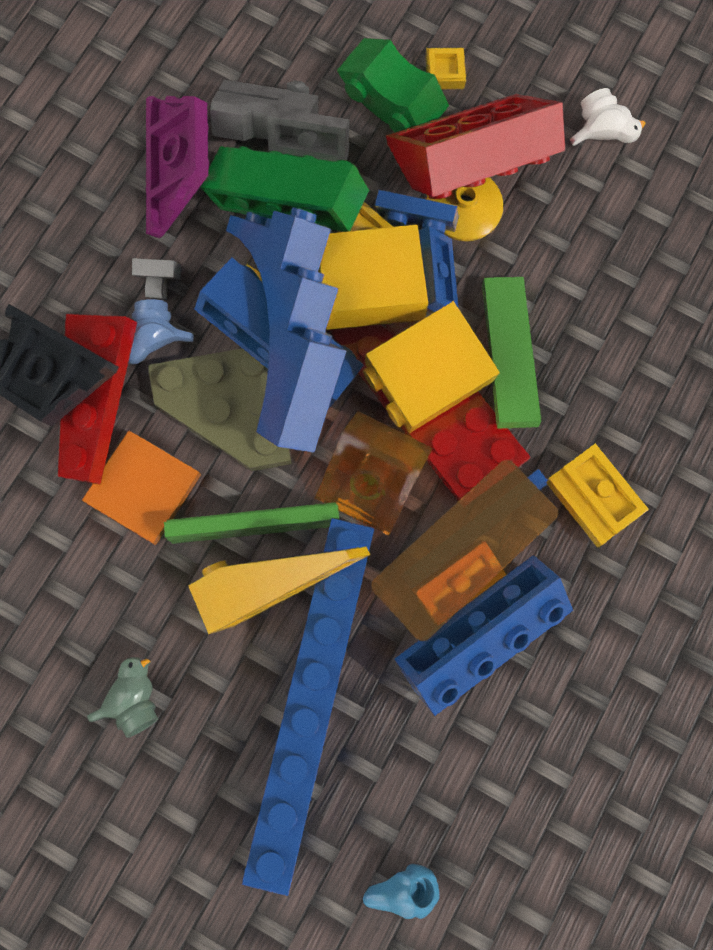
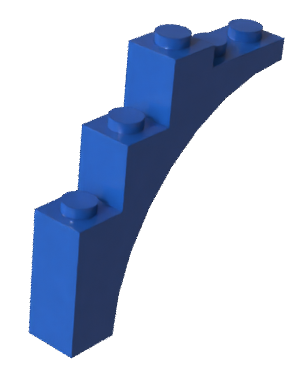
(299, 306)

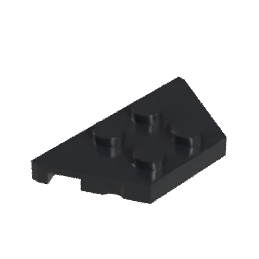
(46, 369)

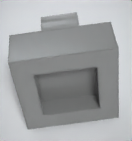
(156, 275)

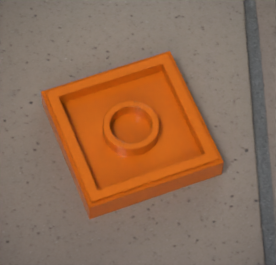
(142, 487)

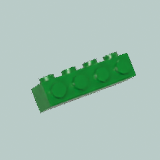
(271, 182)

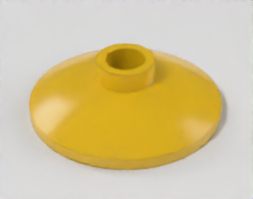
(477, 216)

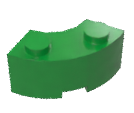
(391, 85)

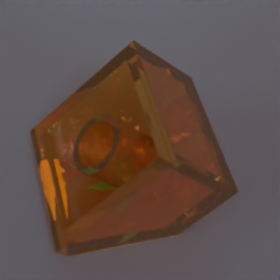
(373, 472)

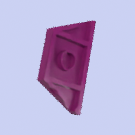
(174, 157)

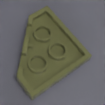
(220, 402)

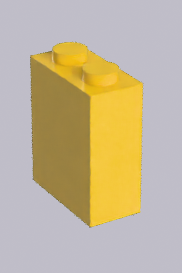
(376, 276)
(429, 368)

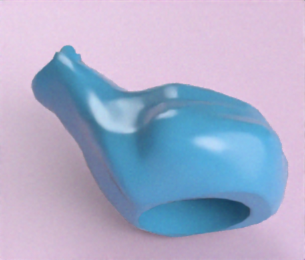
(406, 893)

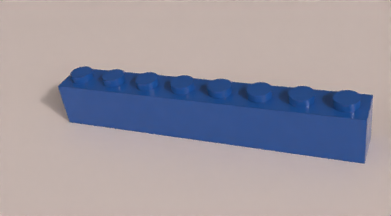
(306, 718)

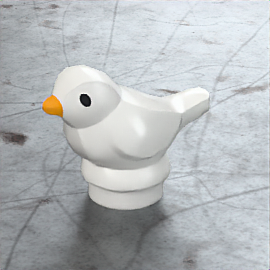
(606, 119)

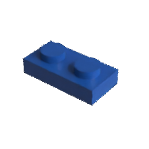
(400, 209)
(438, 268)

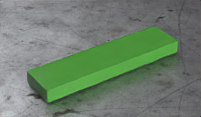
(511, 352)
(250, 523)

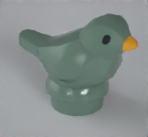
(129, 699)

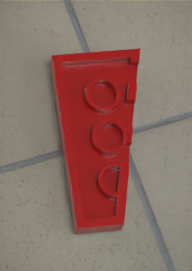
(89, 426)

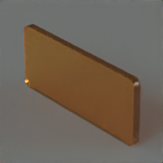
(464, 550)

